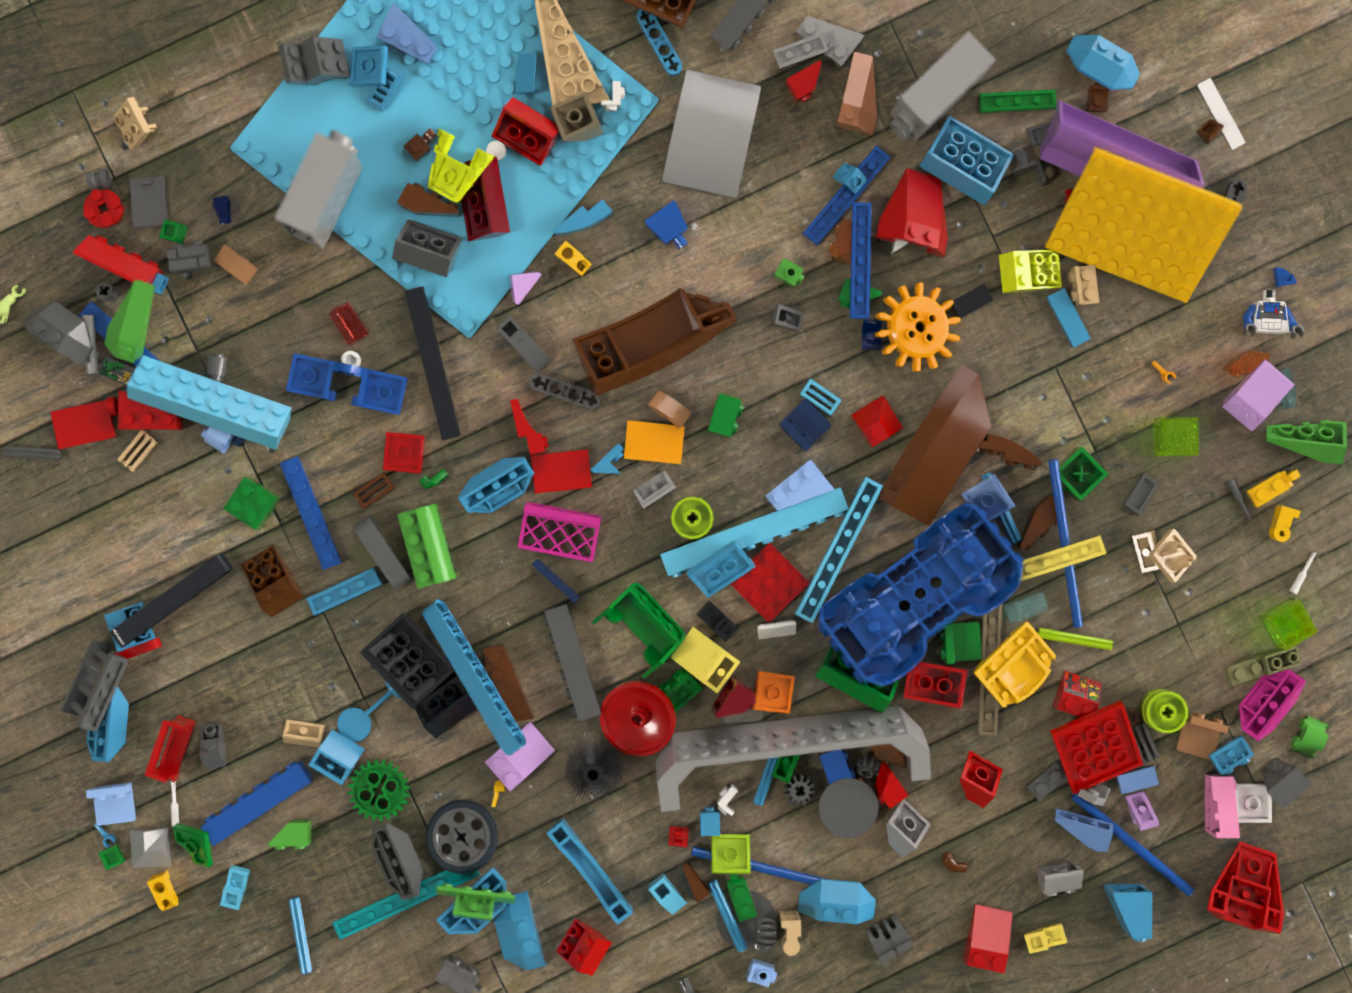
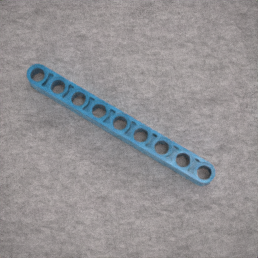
(474, 677)

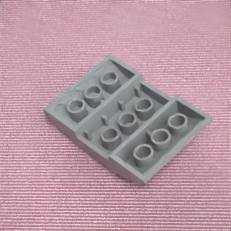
(711, 134)

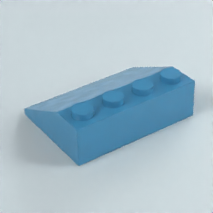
(967, 160)

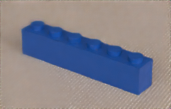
(257, 803)

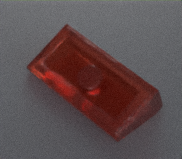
(348, 323)

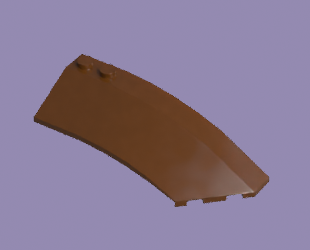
(650, 339)
(939, 449)

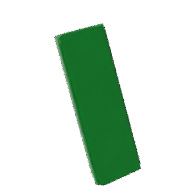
(785, 767)

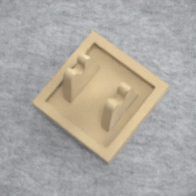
(132, 123)
(1172, 555)

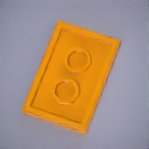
(654, 442)

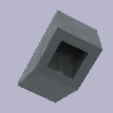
(212, 746)

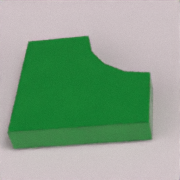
(195, 842)

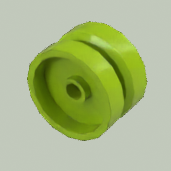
(695, 528)
(1173, 708)

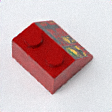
(1077, 695)

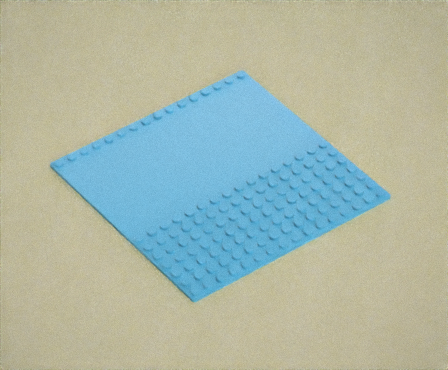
(463, 95)

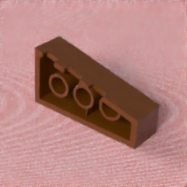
(506, 681)

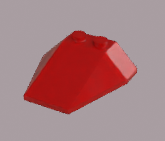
(916, 213)
(1249, 890)

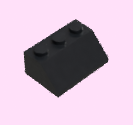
(445, 706)

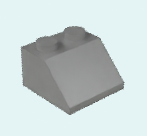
(1060, 878)

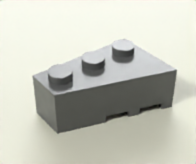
(1284, 782)

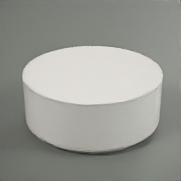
(497, 149)
(351, 358)

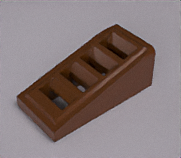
(697, 886)

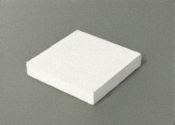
(1253, 803)

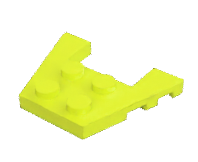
(451, 176)

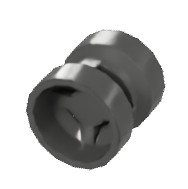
(100, 178)

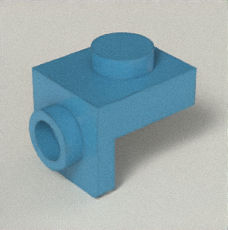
(850, 177)

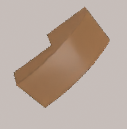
(235, 264)
(670, 408)

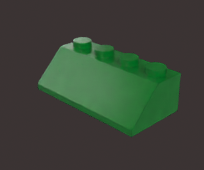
(837, 674)

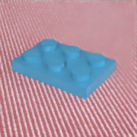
(720, 569)

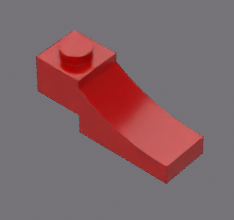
(536, 442)

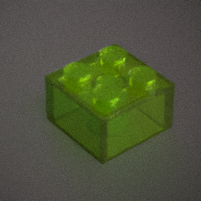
(1176, 436)
(1288, 624)

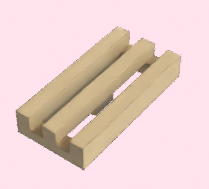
(126, 463)

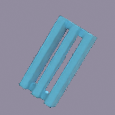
(825, 391)

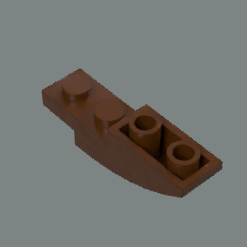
(1010, 452)

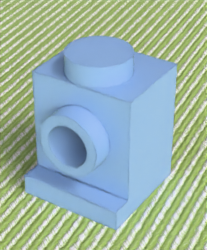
(757, 967)

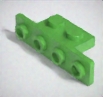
(474, 903)

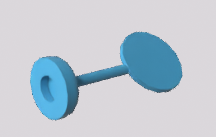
(356, 723)

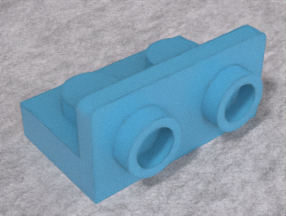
(1231, 755)

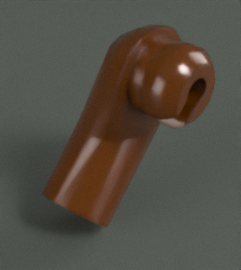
(951, 864)

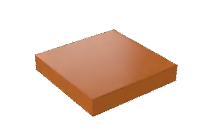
(773, 692)

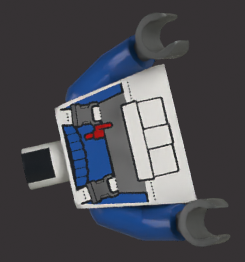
(1270, 317)

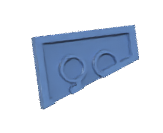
(406, 36)

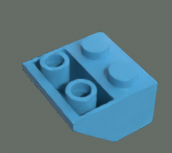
(117, 617)
(336, 757)

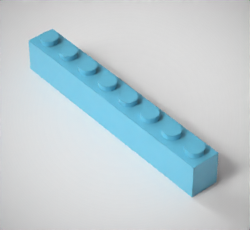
(838, 549)

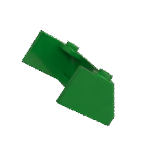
(648, 623)

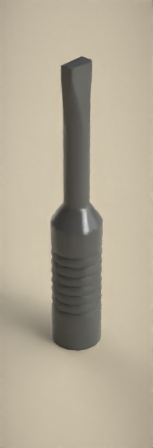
(1238, 497)

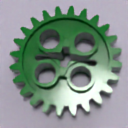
(364, 782)

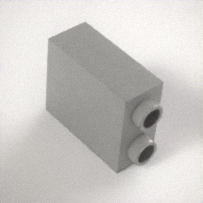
(940, 88)
(320, 189)

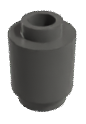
(216, 367)

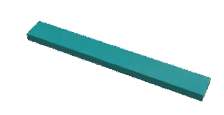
(394, 904)

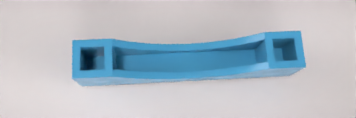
(589, 868)

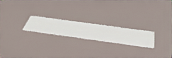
(1221, 113)

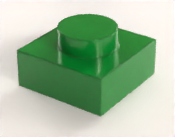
(111, 857)

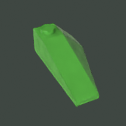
(130, 323)
(1318, 441)

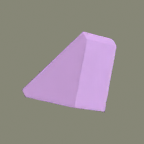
(521, 284)

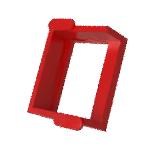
(174, 750)

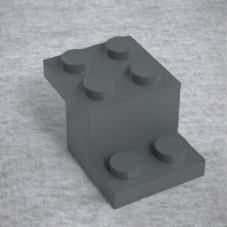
(314, 61)

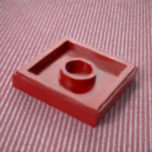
(403, 452)

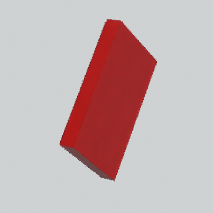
(82, 425)
(561, 471)

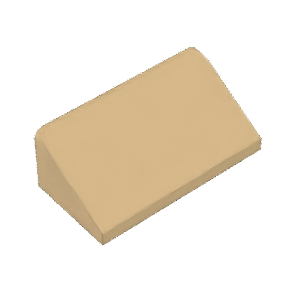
(1144, 545)
(303, 733)

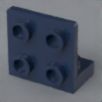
(805, 425)

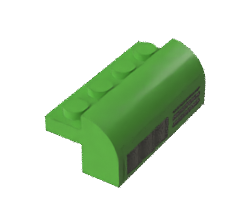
(427, 546)

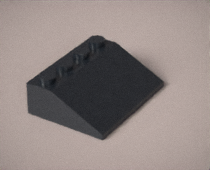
(407, 660)

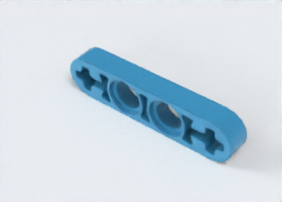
(656, 43)

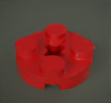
(99, 198)

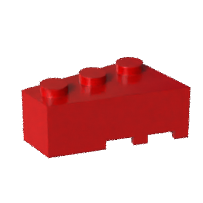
(139, 416)

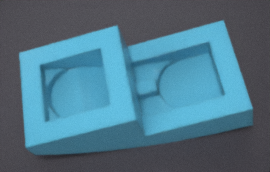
(235, 887)

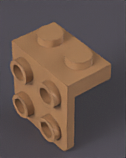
(1200, 735)

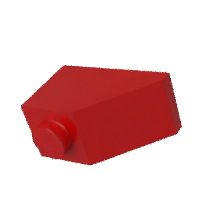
(803, 83)
(888, 787)

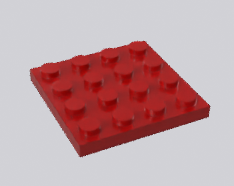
(1096, 747)

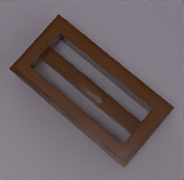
(374, 499)

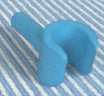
(105, 835)

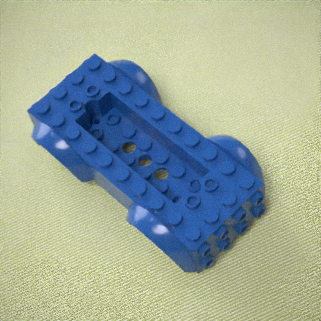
(976, 578)

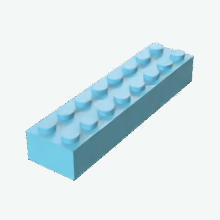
(209, 402)

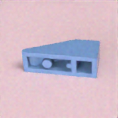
(1090, 831)

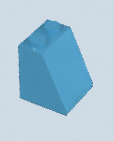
(1133, 909)

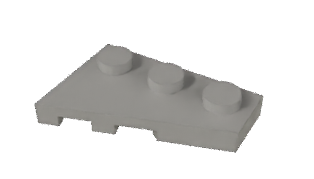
(839, 40)

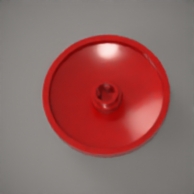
(637, 718)

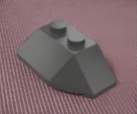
(61, 331)
(397, 860)

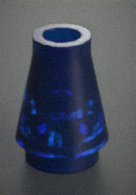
(222, 207)

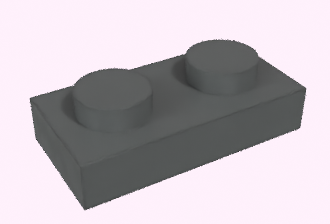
(1046, 781)

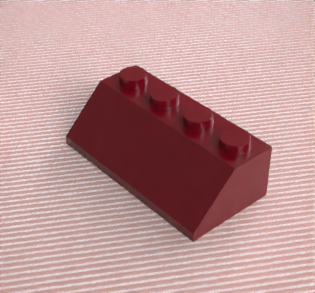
(485, 205)

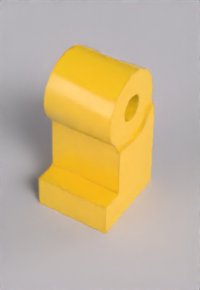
(573, 258)
(1281, 523)
(163, 890)

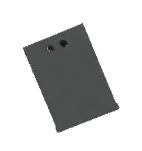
(148, 201)

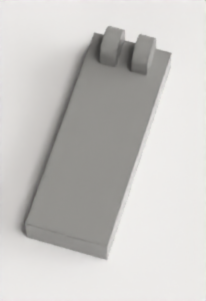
(800, 50)

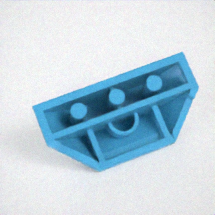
(1103, 62)
(496, 485)
(112, 730)
(837, 901)
(459, 925)
(519, 934)

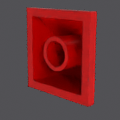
(876, 421)
(979, 779)

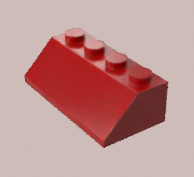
(116, 260)

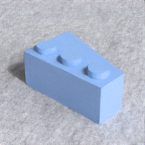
(799, 486)

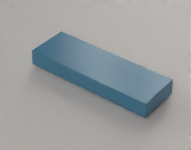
(1068, 318)

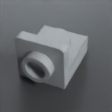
(1096, 794)

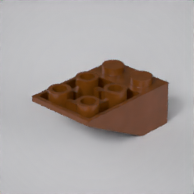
(271, 581)

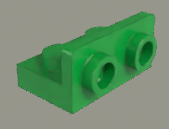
(680, 688)

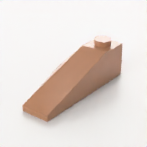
(858, 103)

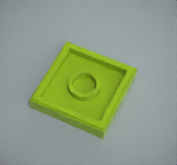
(730, 854)

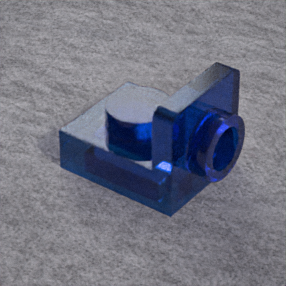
(868, 338)

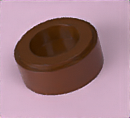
(1133, 716)

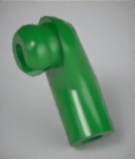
(434, 481)

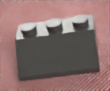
(426, 248)

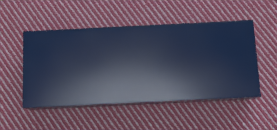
(553, 578)

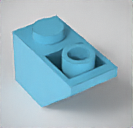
(666, 894)

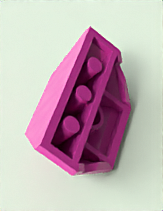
(1269, 702)

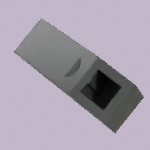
(523, 343)

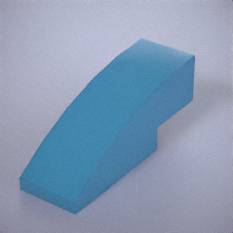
(584, 219)

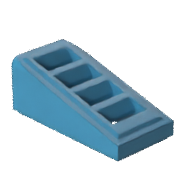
(390, 92)

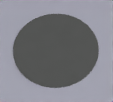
(848, 808)
(747, 928)

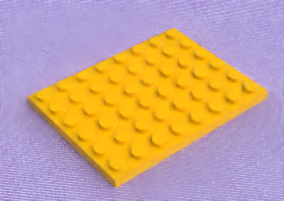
(1142, 225)

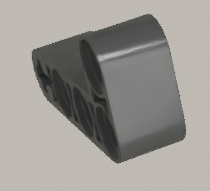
(381, 551)

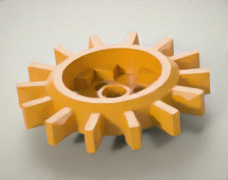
(900, 323)

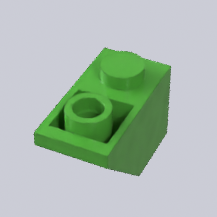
(295, 833)

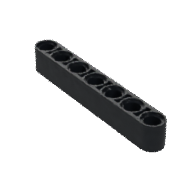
(171, 600)

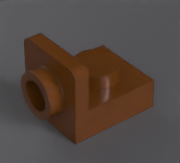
(1097, 98)

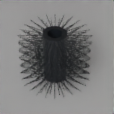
(587, 776)

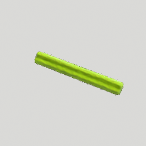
(1075, 639)

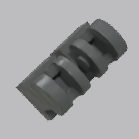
(897, 939)

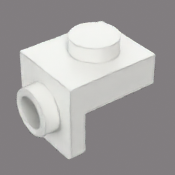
(618, 94)
(727, 794)

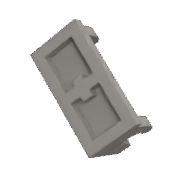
(654, 489)

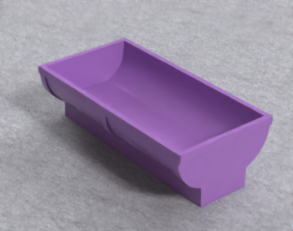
(1076, 134)

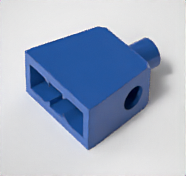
(668, 225)

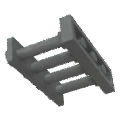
(103, 690)

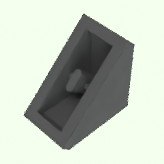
(786, 318)

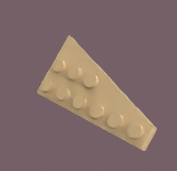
(565, 60)

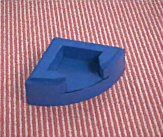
(1283, 277)

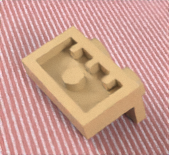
(1084, 285)

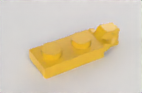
(1272, 487)

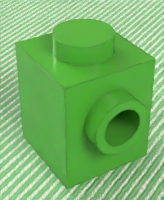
(789, 273)

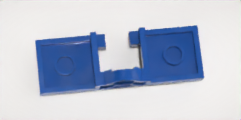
(376, 392)

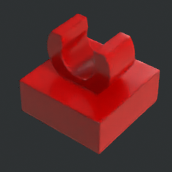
(678, 836)

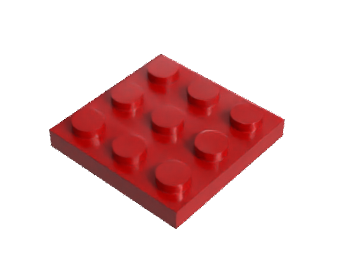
(771, 583)

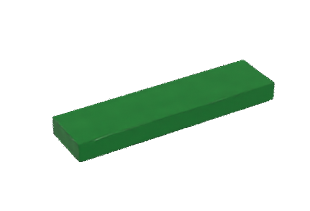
(1017, 101)

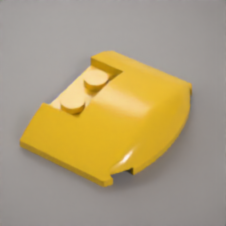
(1016, 666)

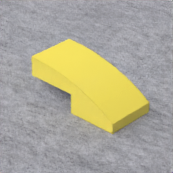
(1045, 937)

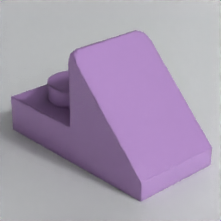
(1141, 811)

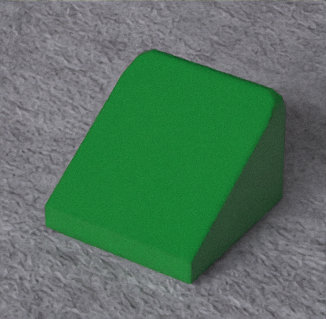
(173, 231)

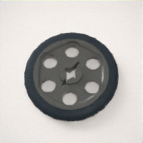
(435, 840)

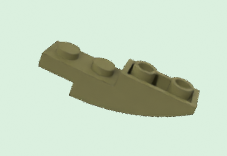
(1261, 665)

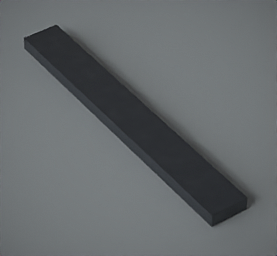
(432, 363)

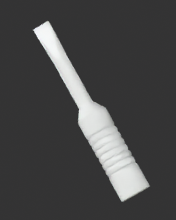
(1302, 575)
(174, 806)

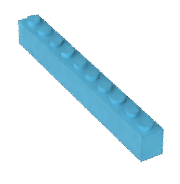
(757, 530)

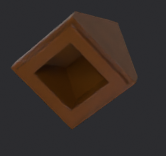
(1210, 130)

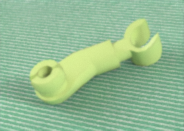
(7, 302)

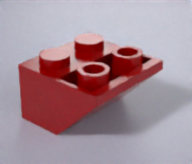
(583, 947)

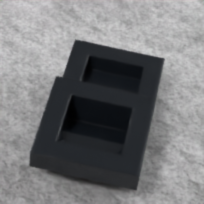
(717, 621)

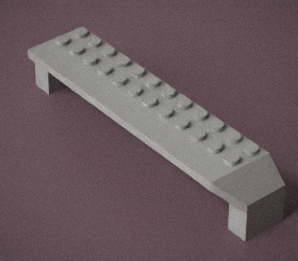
(789, 738)

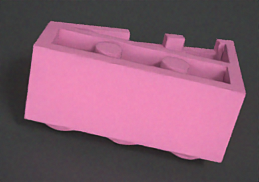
(1221, 806)

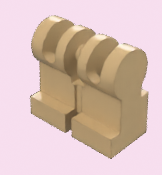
(791, 923)

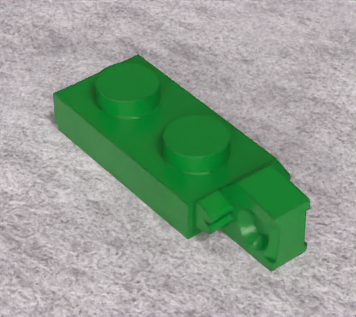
(741, 897)

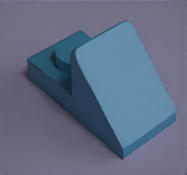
(605, 466)

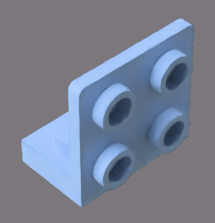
(113, 803)

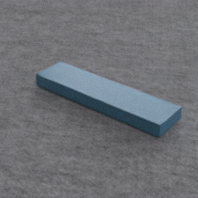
(344, 591)

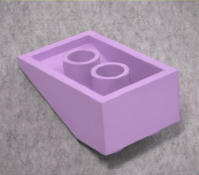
(1257, 395)
(518, 766)

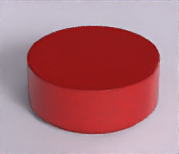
(112, 405)

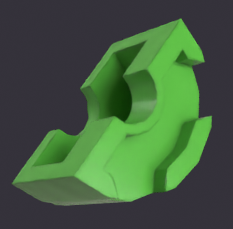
(1311, 737)

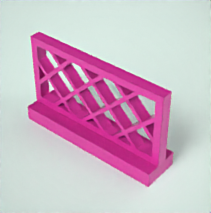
(559, 515)

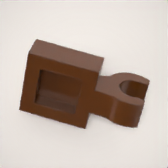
(418, 145)

